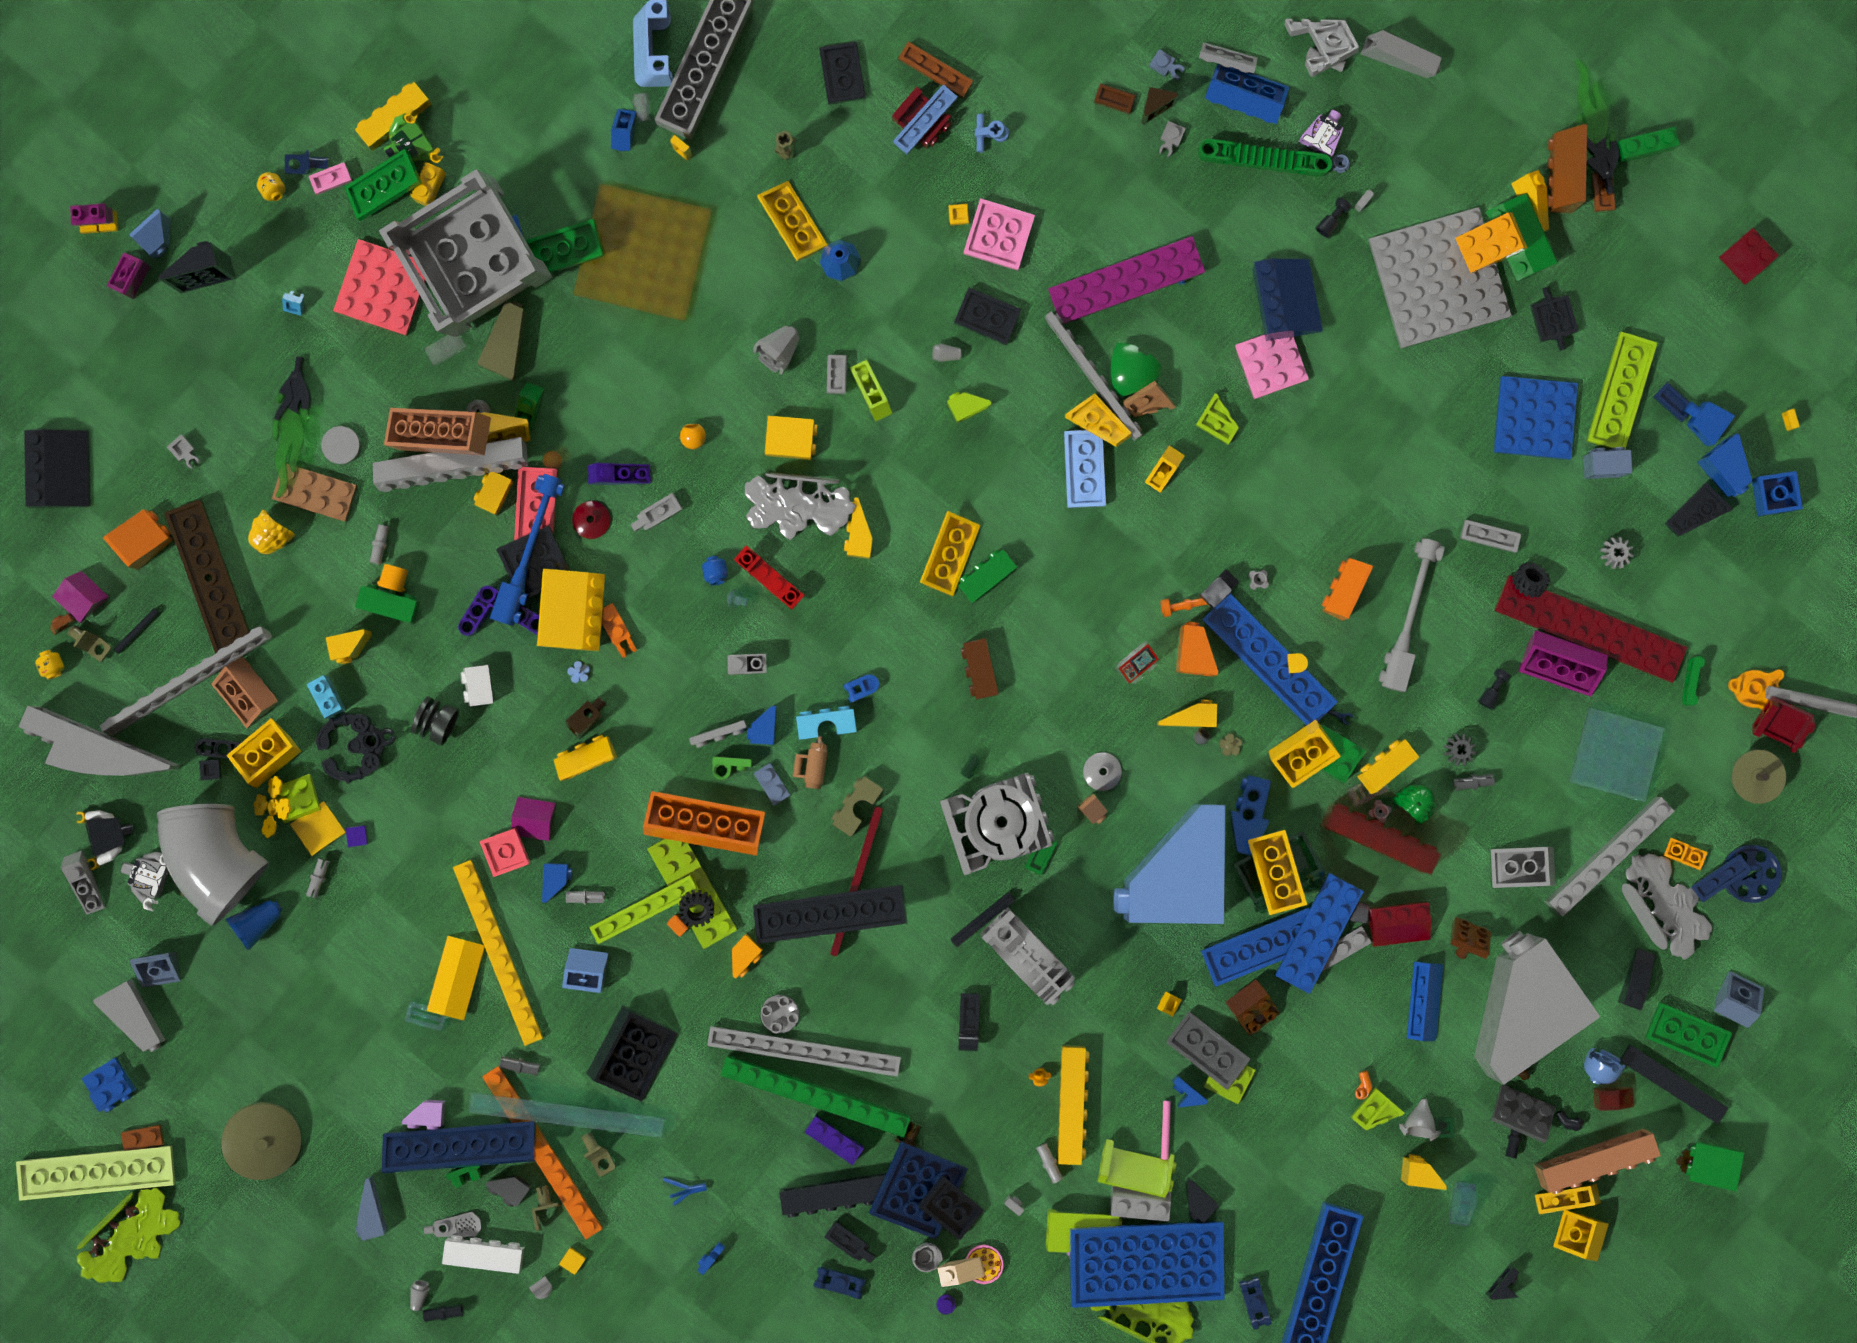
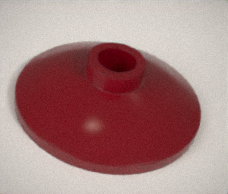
(598, 526)

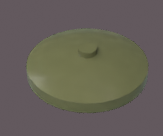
(261, 1141)

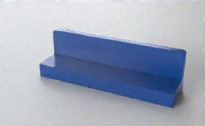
(1425, 1001)

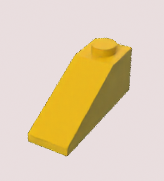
(1535, 187)
(1197, 715)
(1568, 1199)

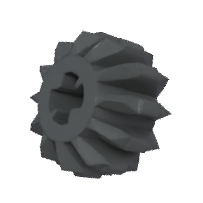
(1467, 749)

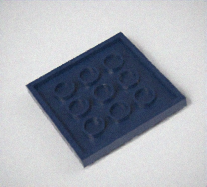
(908, 1182)

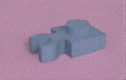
(1163, 63)

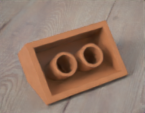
(244, 692)

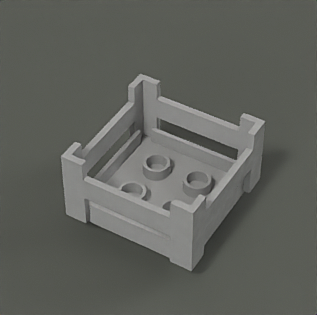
(466, 254)

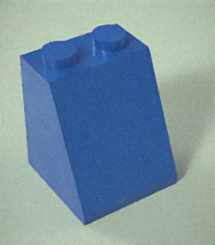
(1728, 466)

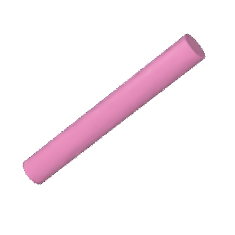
(1166, 1130)

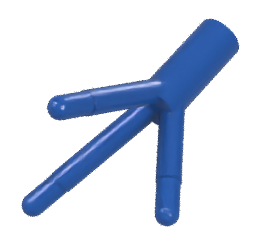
(689, 1190)

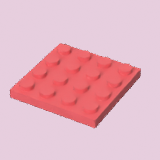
(378, 289)

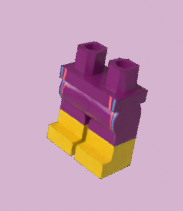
(94, 218)

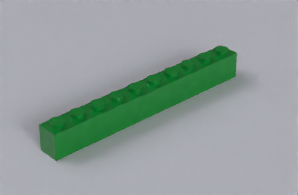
(815, 1095)

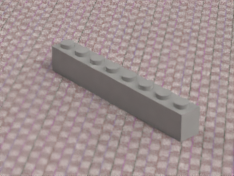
(444, 466)
(1609, 856)

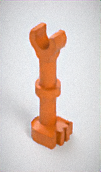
(1188, 604)

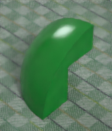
(1132, 369)

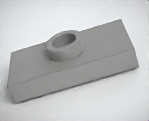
(836, 374)

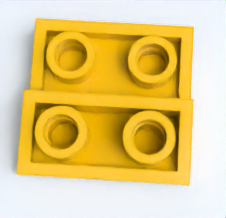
(318, 829)

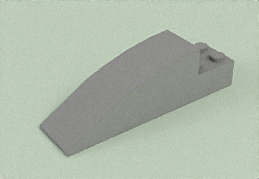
(88, 750)

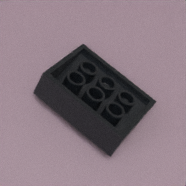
(199, 268)
(57, 468)
(631, 1053)

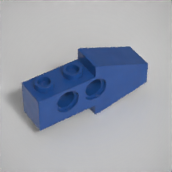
(1255, 827)

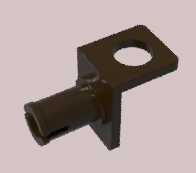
(911, 1135)

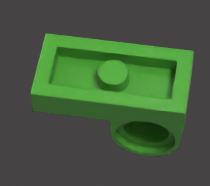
(741, 764)

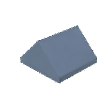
(156, 969)

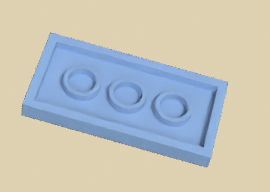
(1084, 469)

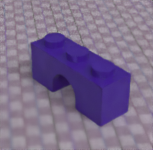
(834, 1140)

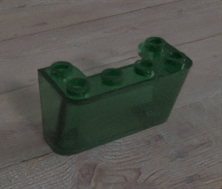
(1307, 864)

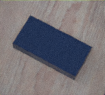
(1672, 401)

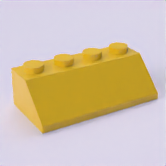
(1277, 872)

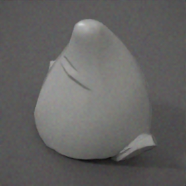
(1420, 1122)

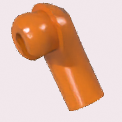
(1365, 1086)

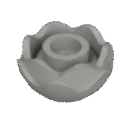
(478, 405)

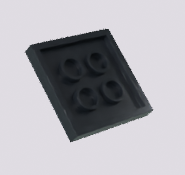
(545, 555)

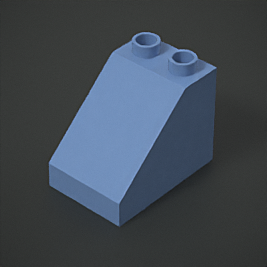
(1181, 874)

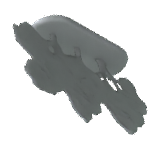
(794, 507)
(1672, 906)

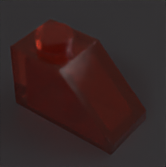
(1613, 1098)

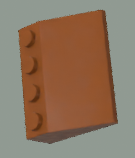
(1567, 169)

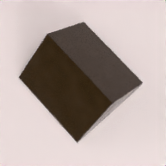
(1157, 103)

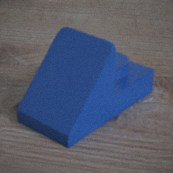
(1191, 1097)

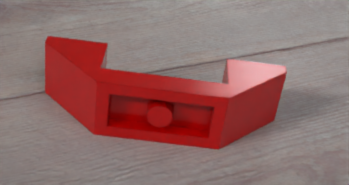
(769, 577)

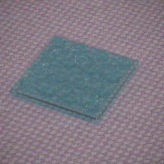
(1616, 755)

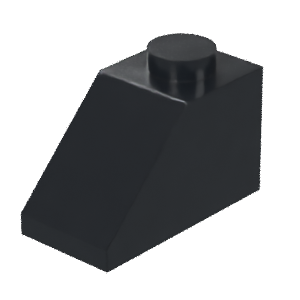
(1199, 1202)

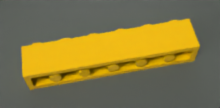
(1072, 1105)

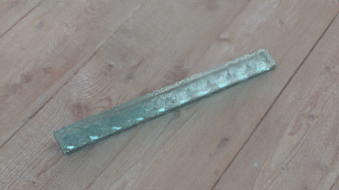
(566, 1115)

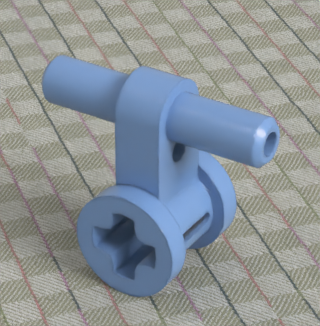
(987, 132)

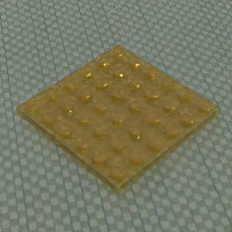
(648, 250)

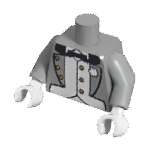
(147, 878)

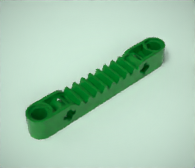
(1264, 158)

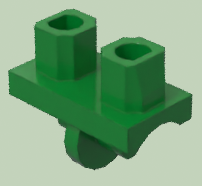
(457, 1175)

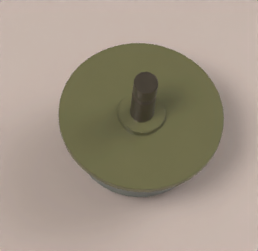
(1758, 776)

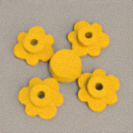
(275, 807)

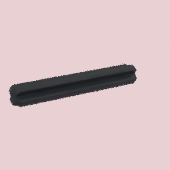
(982, 919)

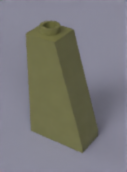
(504, 343)

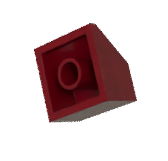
(1748, 256)

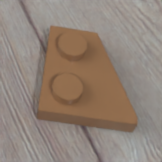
(1148, 400)

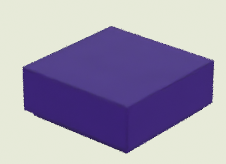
(356, 836)

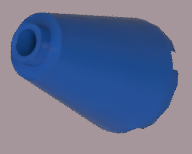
(254, 922)

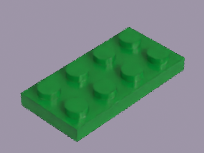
(382, 184)
(568, 246)
(1688, 1035)

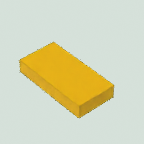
(681, 148)

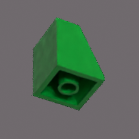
(1715, 1165)

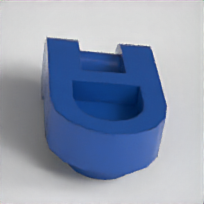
(868, 684)

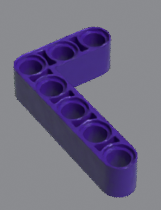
(487, 606)

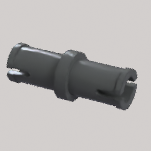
(1474, 782)
(519, 1065)

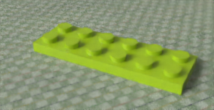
(1621, 391)
(675, 863)

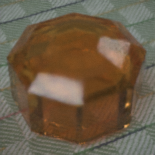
(552, 460)

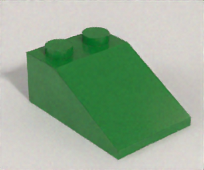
(1350, 756)

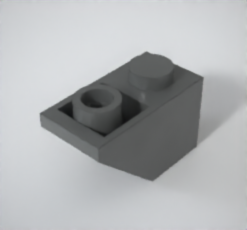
(511, 1188)

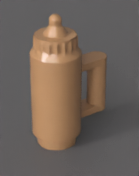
(815, 764)

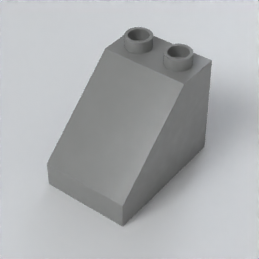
(1528, 1008)

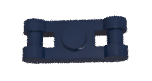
(840, 1282)
(1255, 1302)

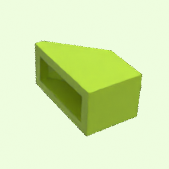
(966, 405)

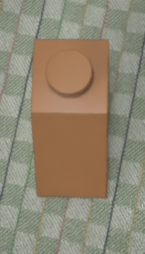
(1093, 809)

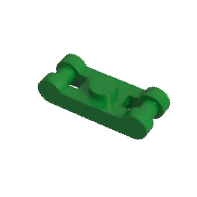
(1692, 681)

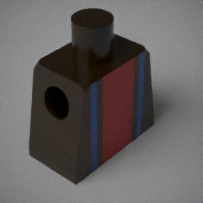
(579, 723)

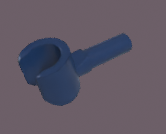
(1340, 716)

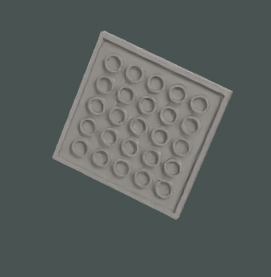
(1430, 282)

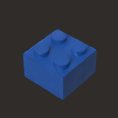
(1777, 493)

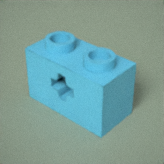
(326, 696)

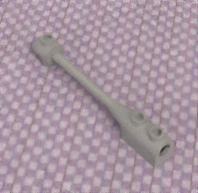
(1400, 661)

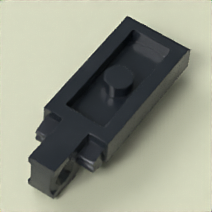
(849, 1242)

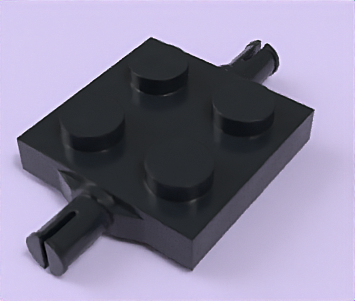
(1554, 318)

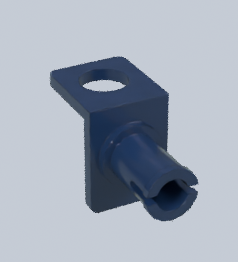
(306, 163)

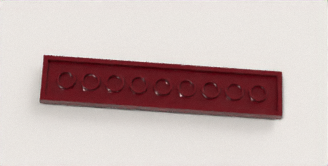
(1593, 631)

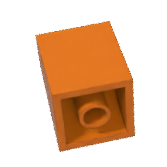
(139, 539)
(1195, 652)

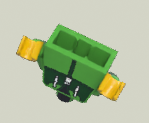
(408, 135)

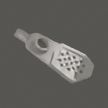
(452, 1226)

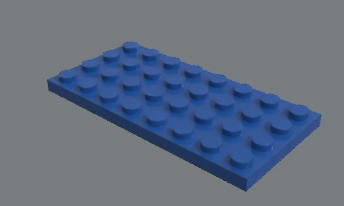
(1147, 1264)

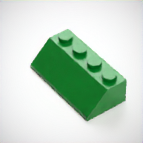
(1539, 252)

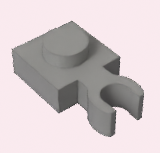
(1171, 136)
(182, 450)

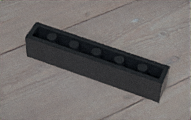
(830, 1195)

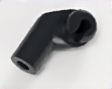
(1570, 1124)

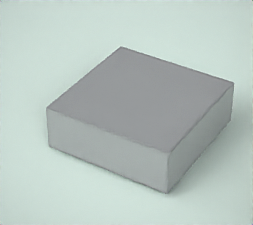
(1364, 200)

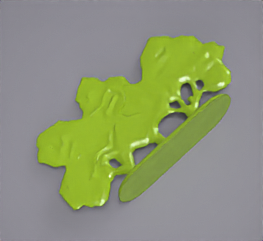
(1174, 1315)

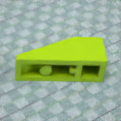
(871, 390)

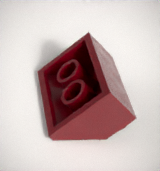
(1400, 923)

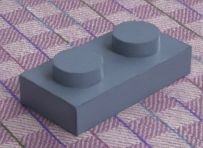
(772, 784)

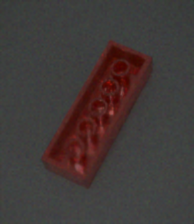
(1382, 840)

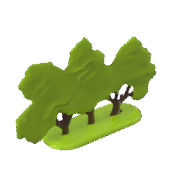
(132, 1236)

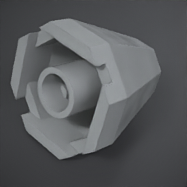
(777, 348)

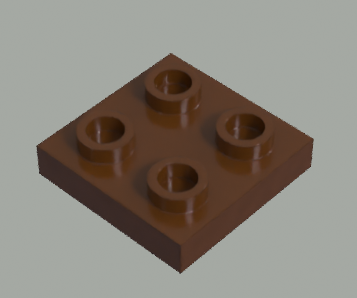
(1470, 939)

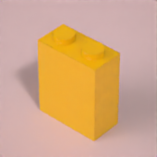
(790, 437)

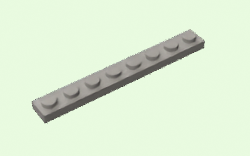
(1089, 368)

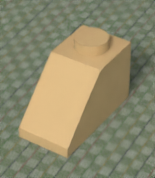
(960, 1271)

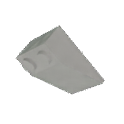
(1523, 867)

